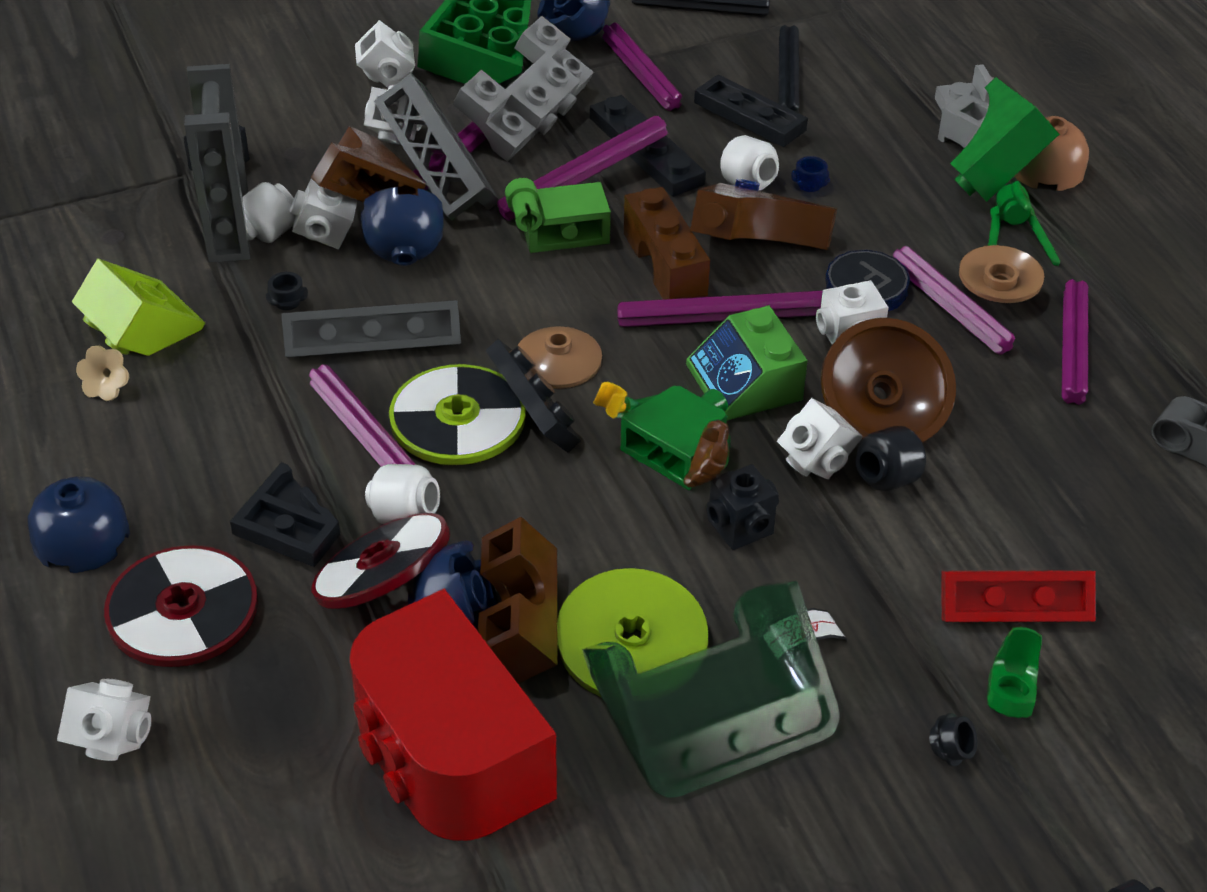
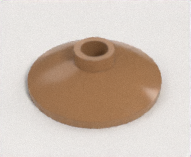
(1001, 274)
(563, 355)

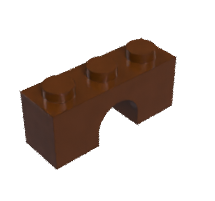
(659, 230)
(525, 622)

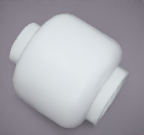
(749, 160)
(268, 211)
(401, 492)

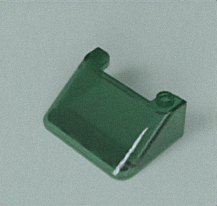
(726, 702)

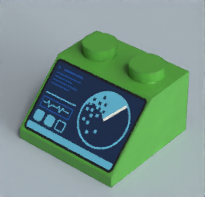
(750, 363)

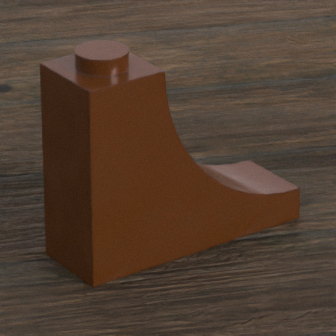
(362, 167)
(747, 213)

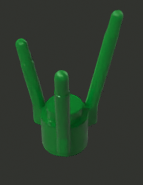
(1015, 208)

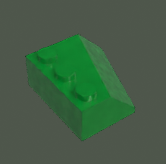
(474, 37)

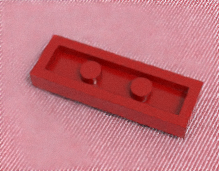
(1018, 595)

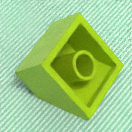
(134, 310)

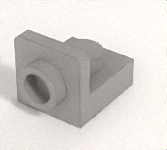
(948, 93)

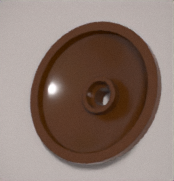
(903, 364)

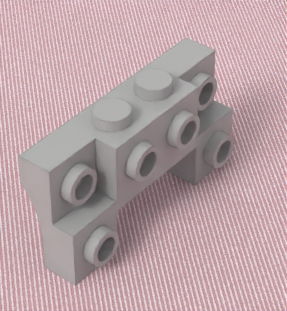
(534, 99)

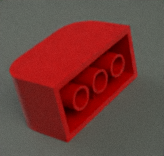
(449, 722)

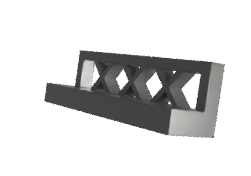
(449, 143)
(371, 328)

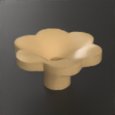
(102, 373)

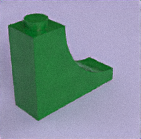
(1004, 143)

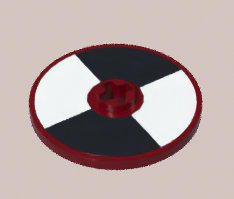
(380, 560)
(153, 628)

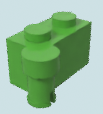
(559, 215)

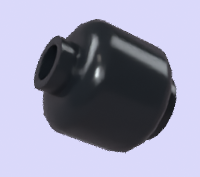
(891, 458)

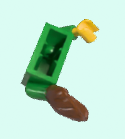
(672, 431)

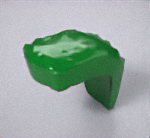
(1015, 674)

